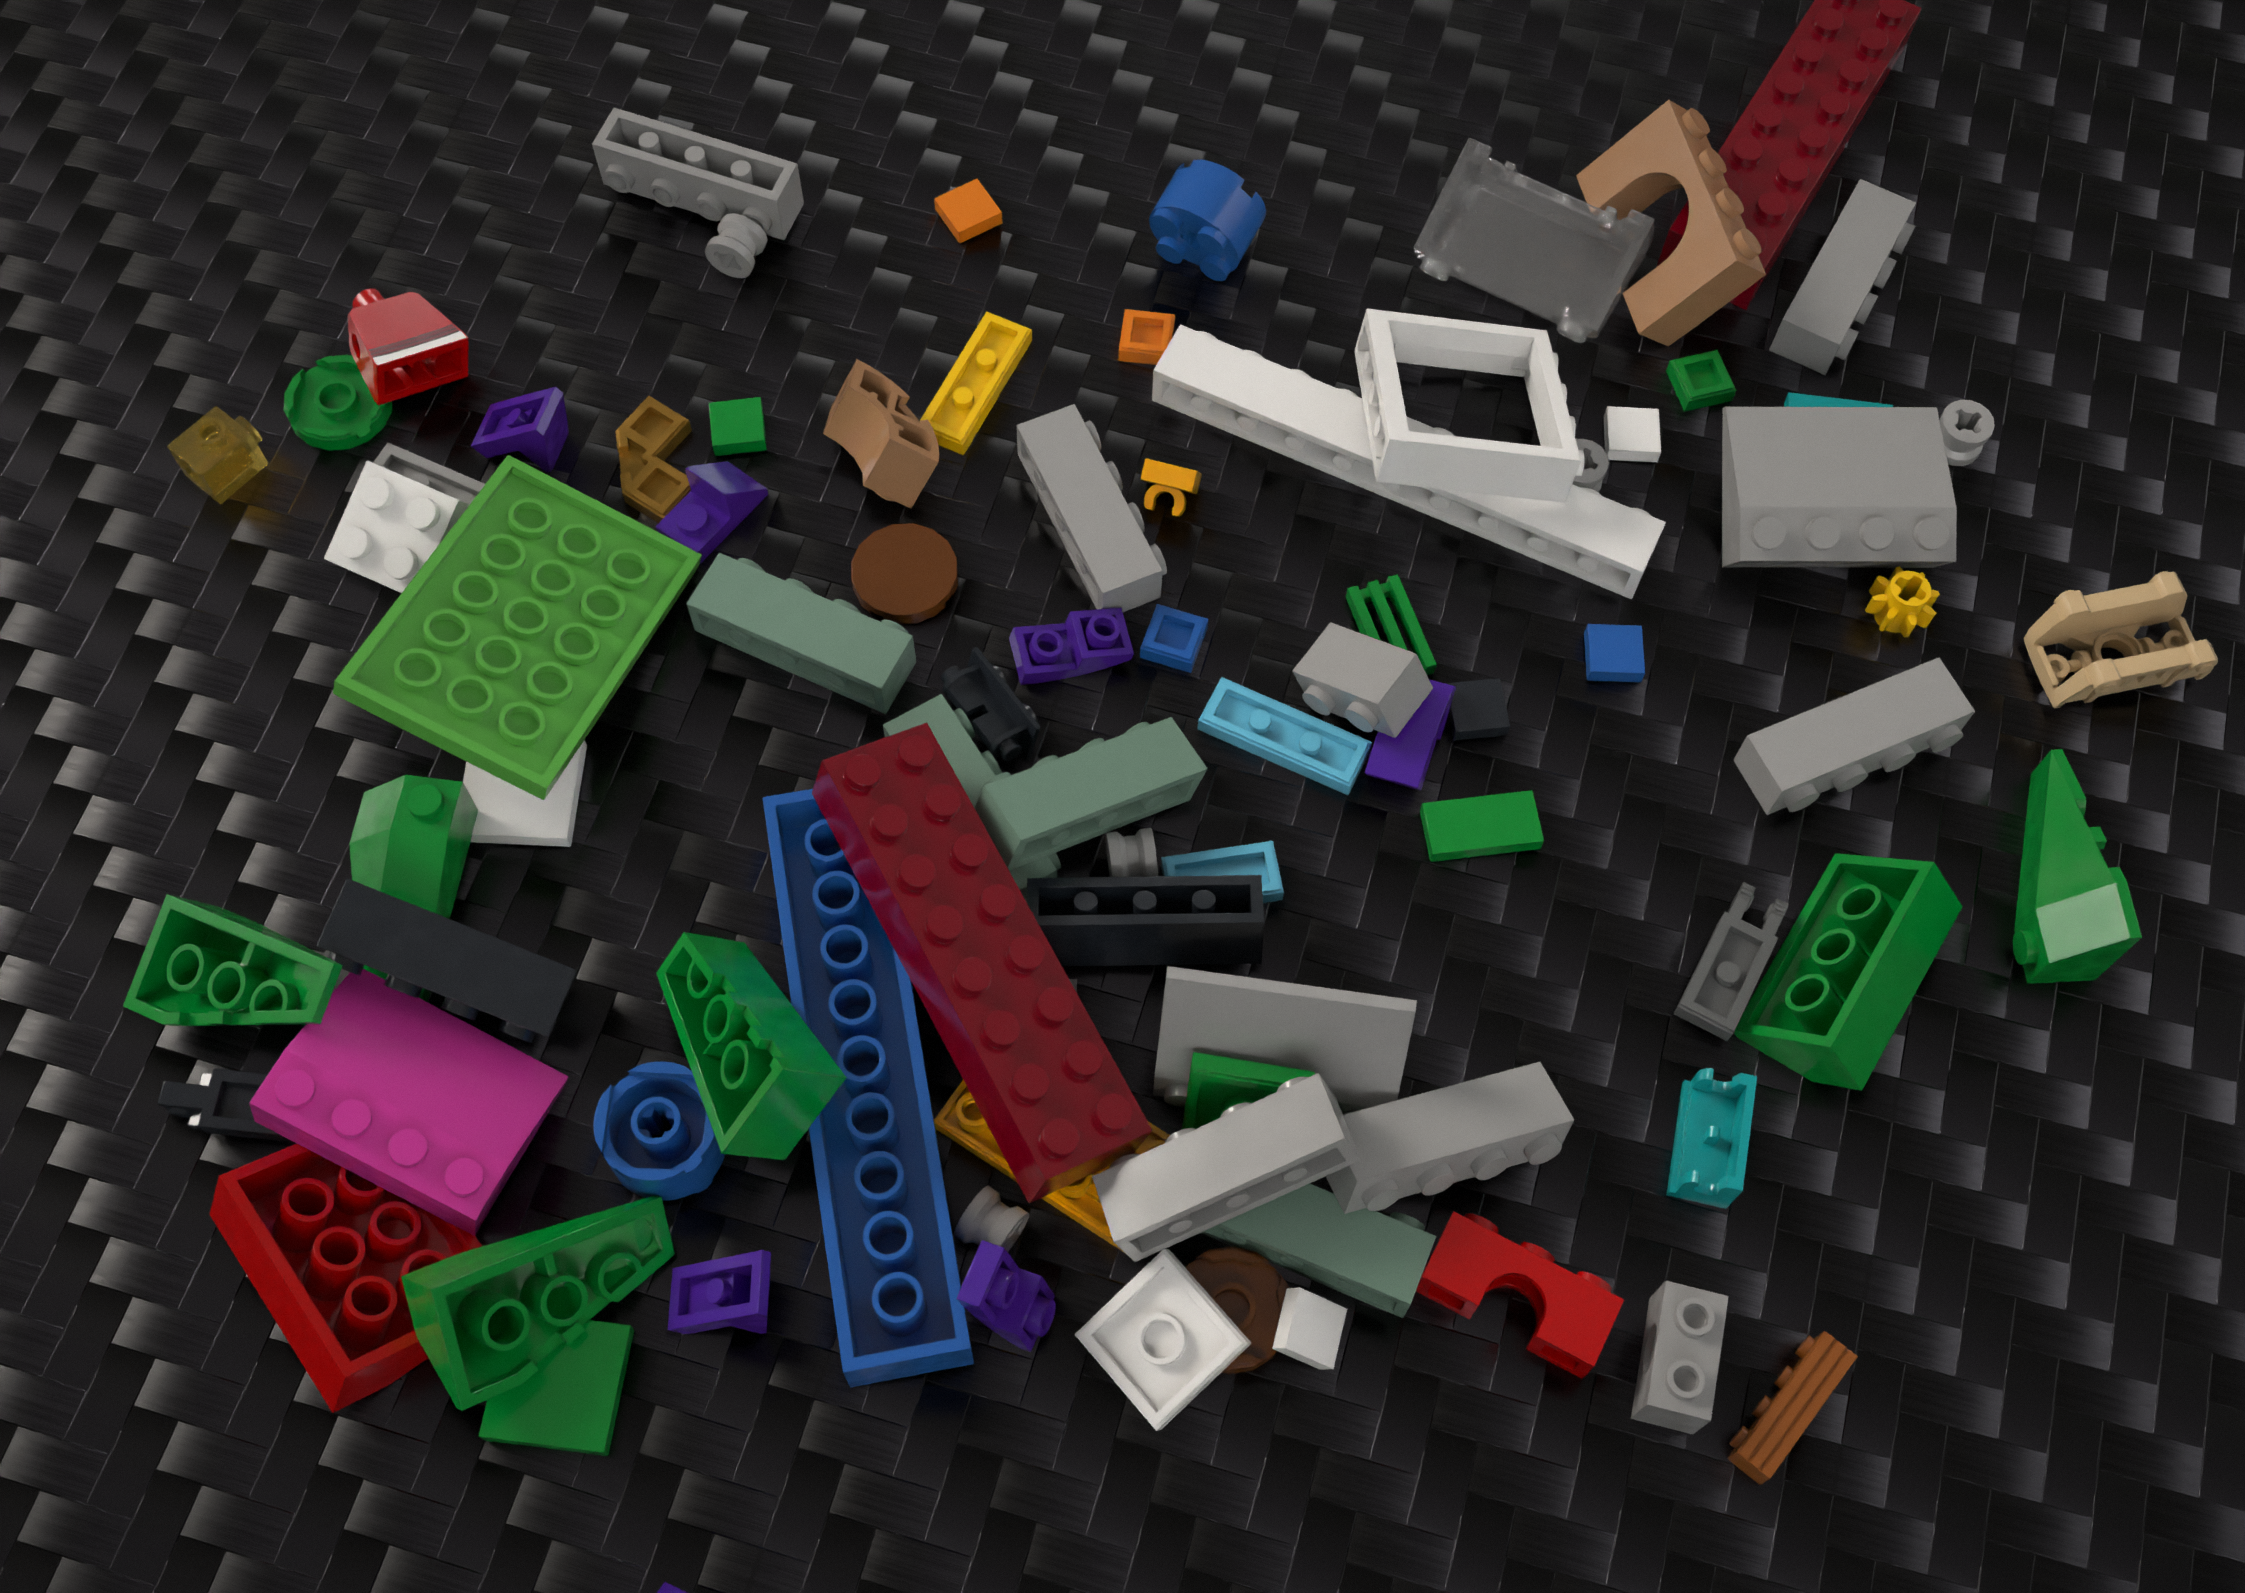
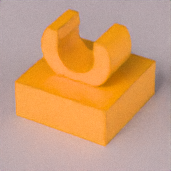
(1169, 479)

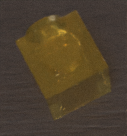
(219, 453)

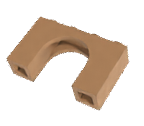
(1716, 252)

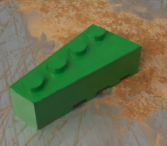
(746, 1047)

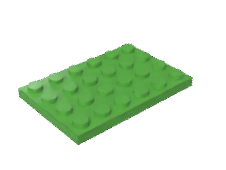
(519, 627)

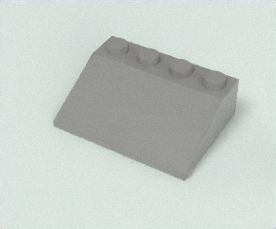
(1836, 488)
(1343, 1035)

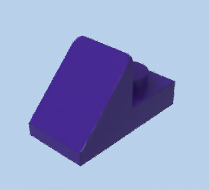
(528, 424)
(713, 508)
(721, 1294)

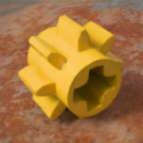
(1902, 601)

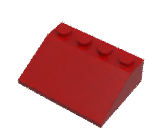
(331, 1265)

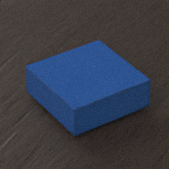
(1174, 638)
(1614, 653)

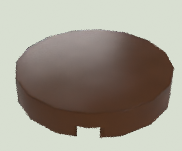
(904, 573)
(1249, 1295)

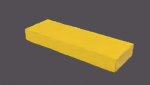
(976, 381)

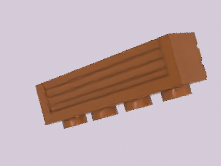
(1791, 1408)

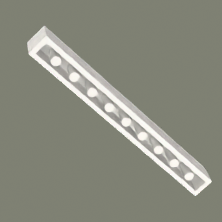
(1330, 433)

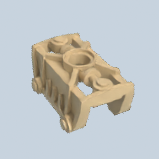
(2112, 621)

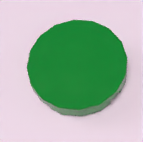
(333, 405)

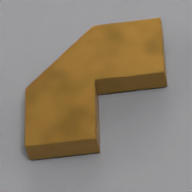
(643, 445)

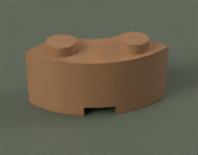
(883, 435)

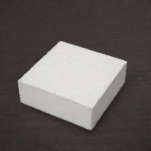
(1632, 434)
(1309, 1328)

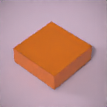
(968, 210)
(1145, 336)

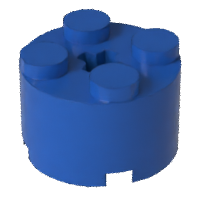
(1206, 218)
(640, 1107)

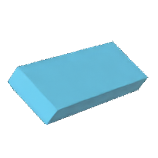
(1284, 735)

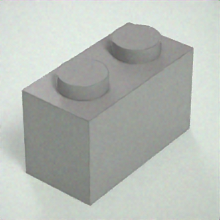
(1362, 680)

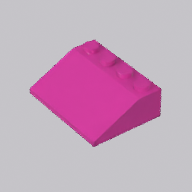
(409, 1099)

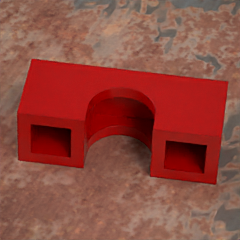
(1569, 1308)

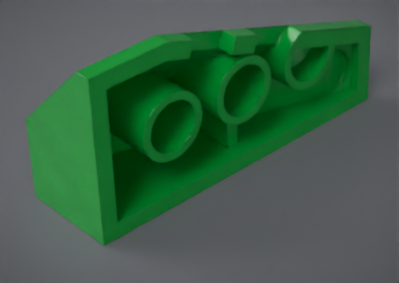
(414, 842)
(2070, 906)

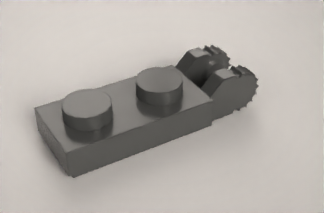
(1730, 966)

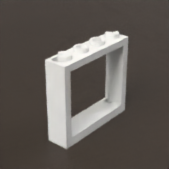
(1455, 461)

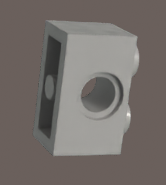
(1680, 1357)

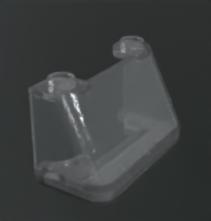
(1532, 244)

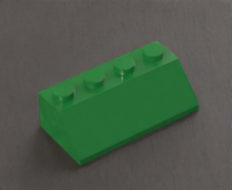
(1850, 967)

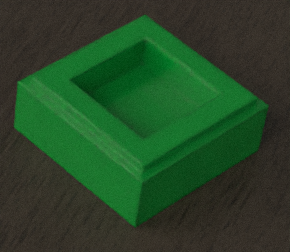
(1700, 380)
(737, 426)

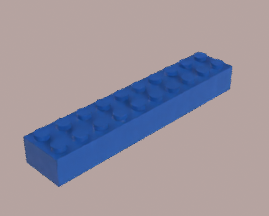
(877, 1134)

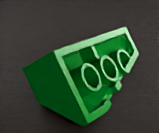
(227, 971)
(514, 1301)

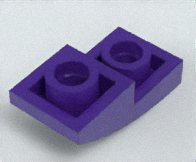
(1070, 649)
(1408, 756)
(1006, 1297)

